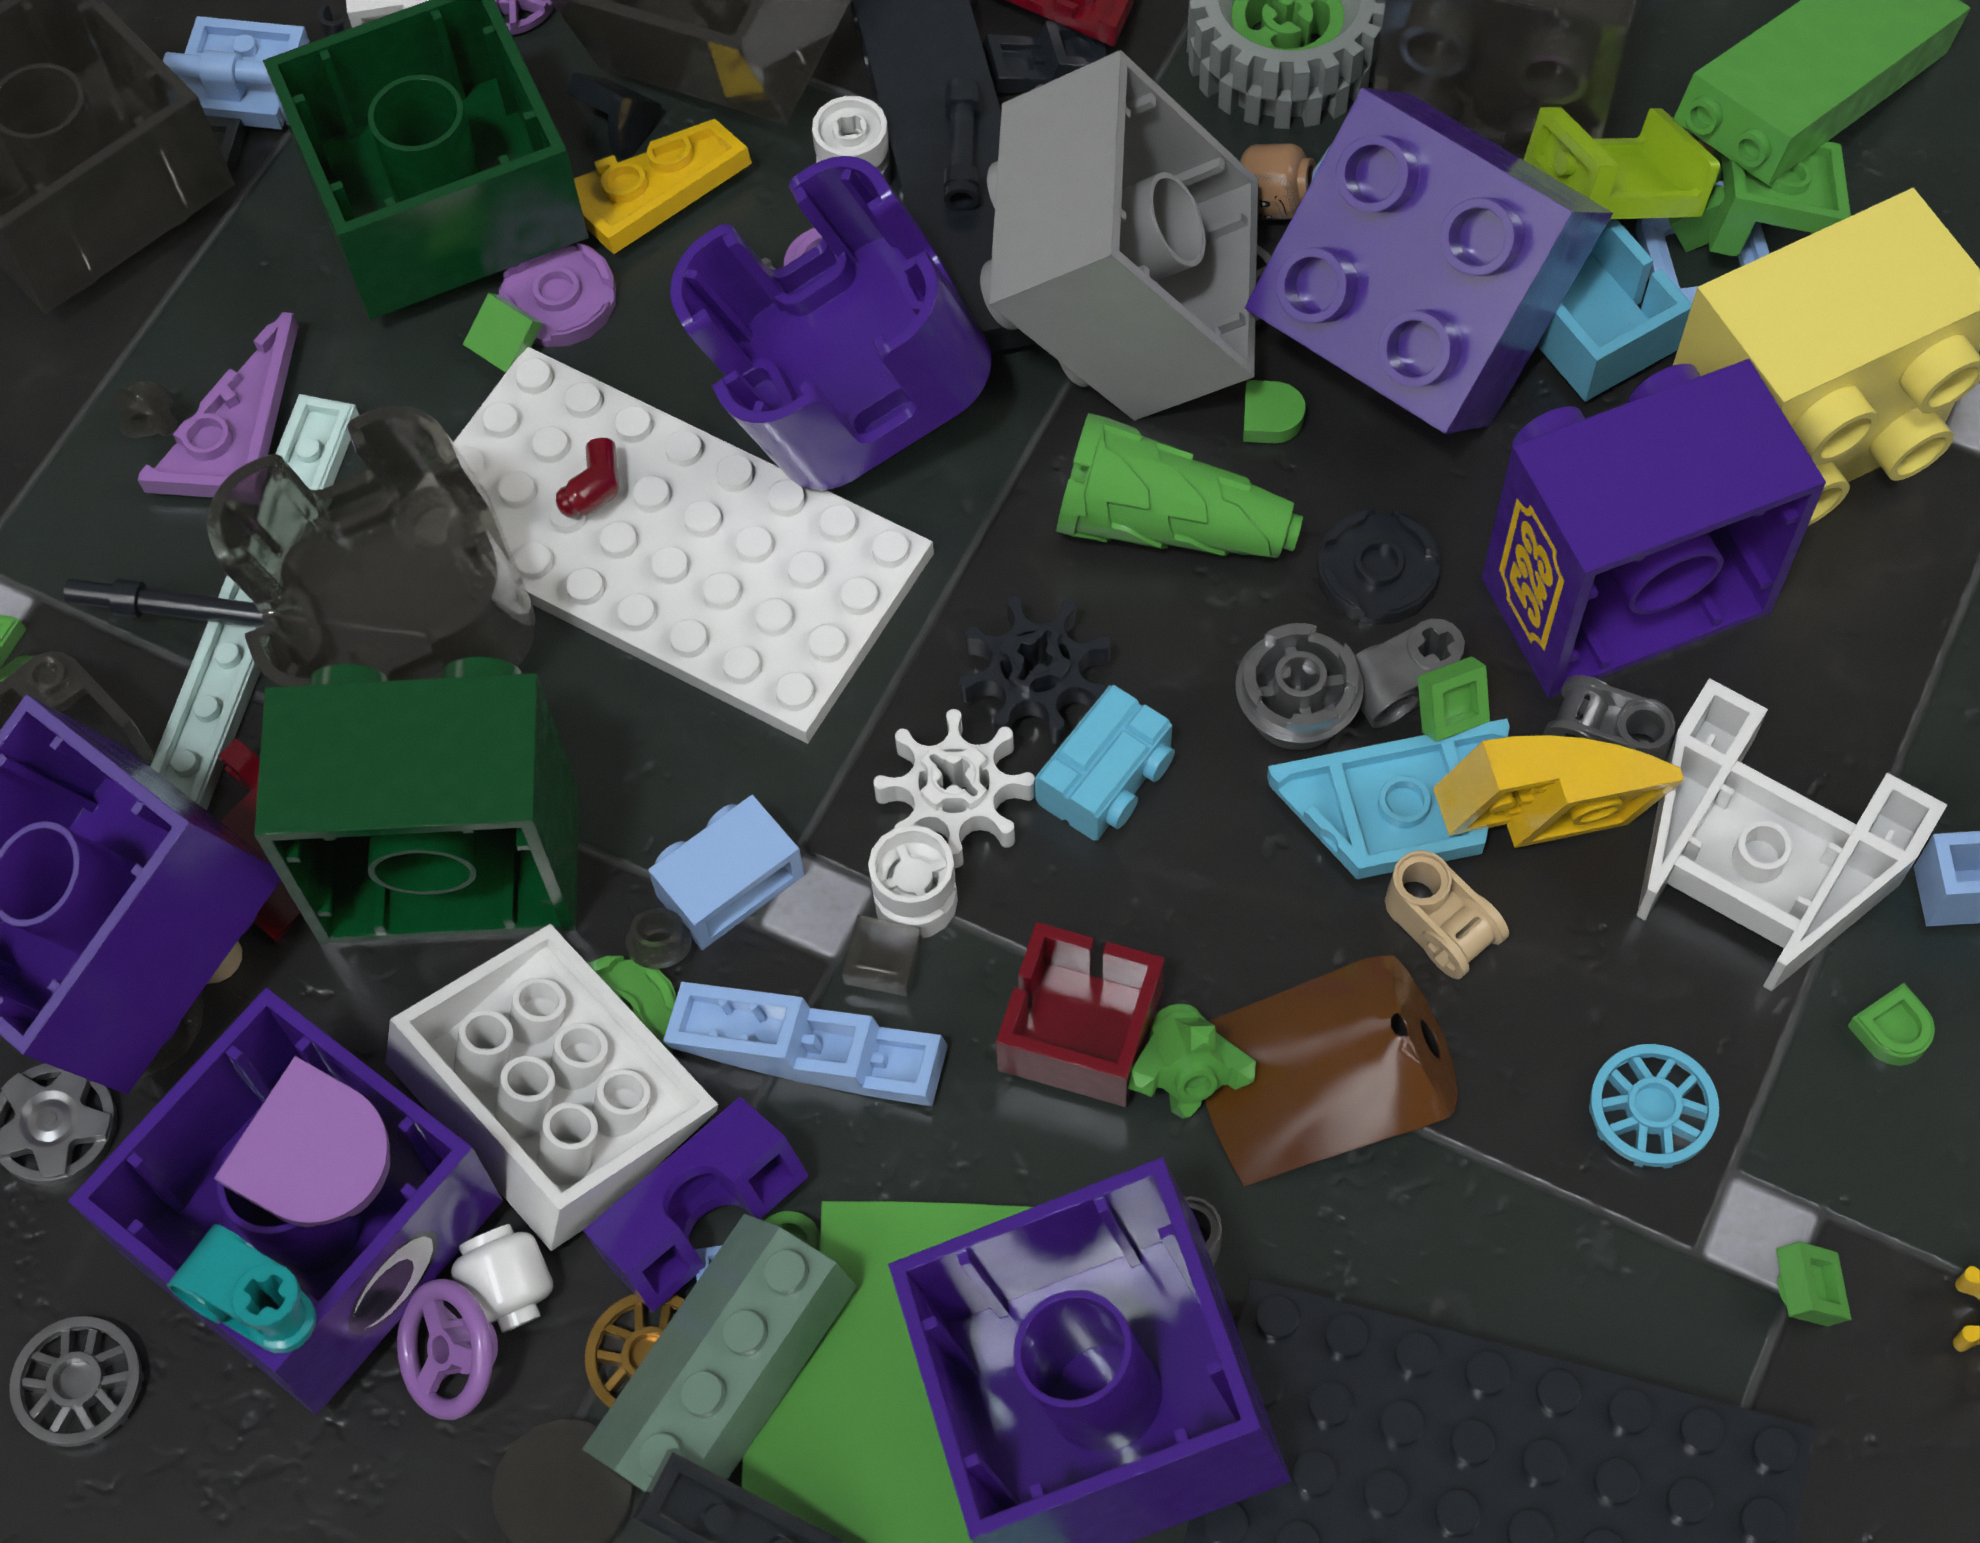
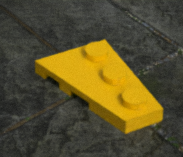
(641, 192)

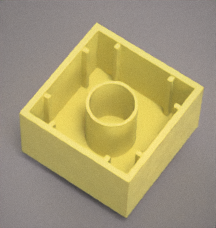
(1855, 336)

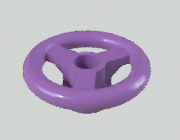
(453, 1347)

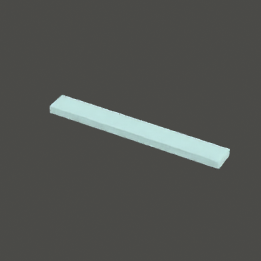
(223, 668)

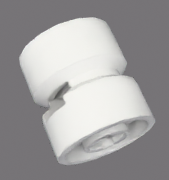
(853, 129)
(914, 878)

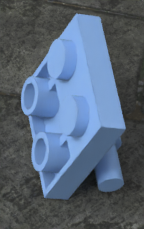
(228, 69)

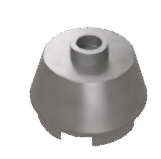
(1299, 686)

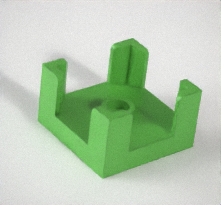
(1801, 199)

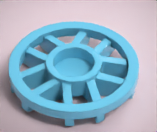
(1654, 1105)

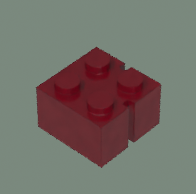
(1079, 1026)

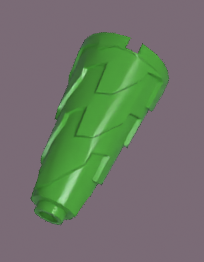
(1163, 497)

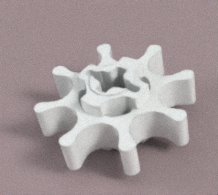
(956, 765)

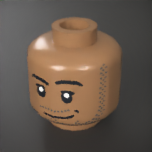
(1282, 178)

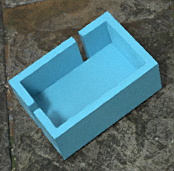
(1599, 328)

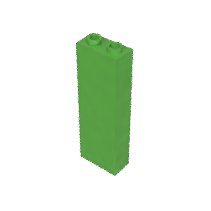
(1812, 76)

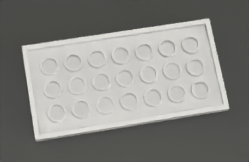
(700, 555)

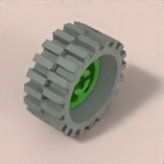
(1277, 67)

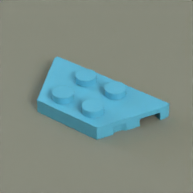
(1381, 799)

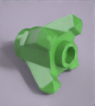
(1188, 1060)

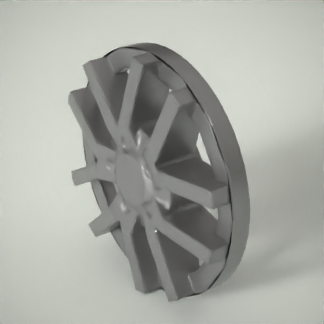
(76, 1381)

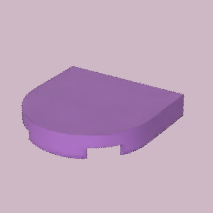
(310, 1150)

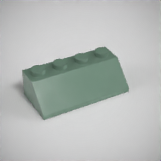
(724, 1356)

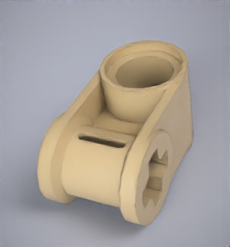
(1452, 922)

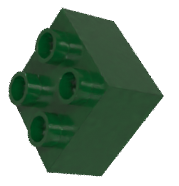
(428, 150)
(419, 803)

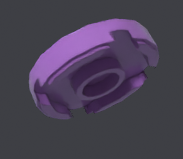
(565, 291)

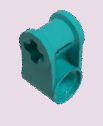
(239, 1286)

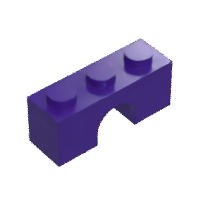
(728, 1162)

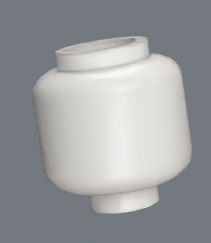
(504, 1275)

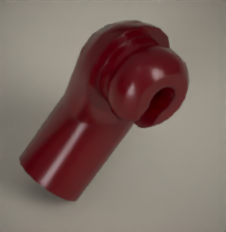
(595, 484)

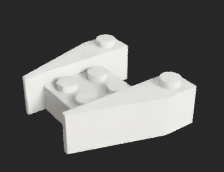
(1769, 850)

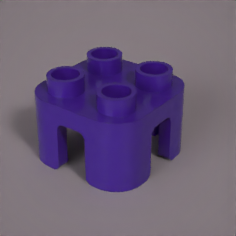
(845, 343)

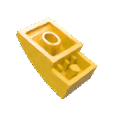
(1551, 787)

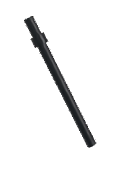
(133, 599)

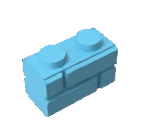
(1105, 763)

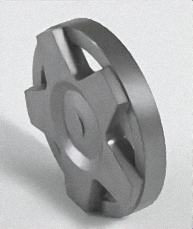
(52, 1123)

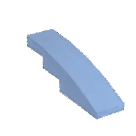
(805, 1044)

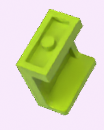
(1635, 178)

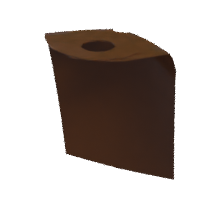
(1331, 1070)

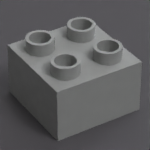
(1123, 239)

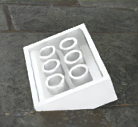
(547, 1082)

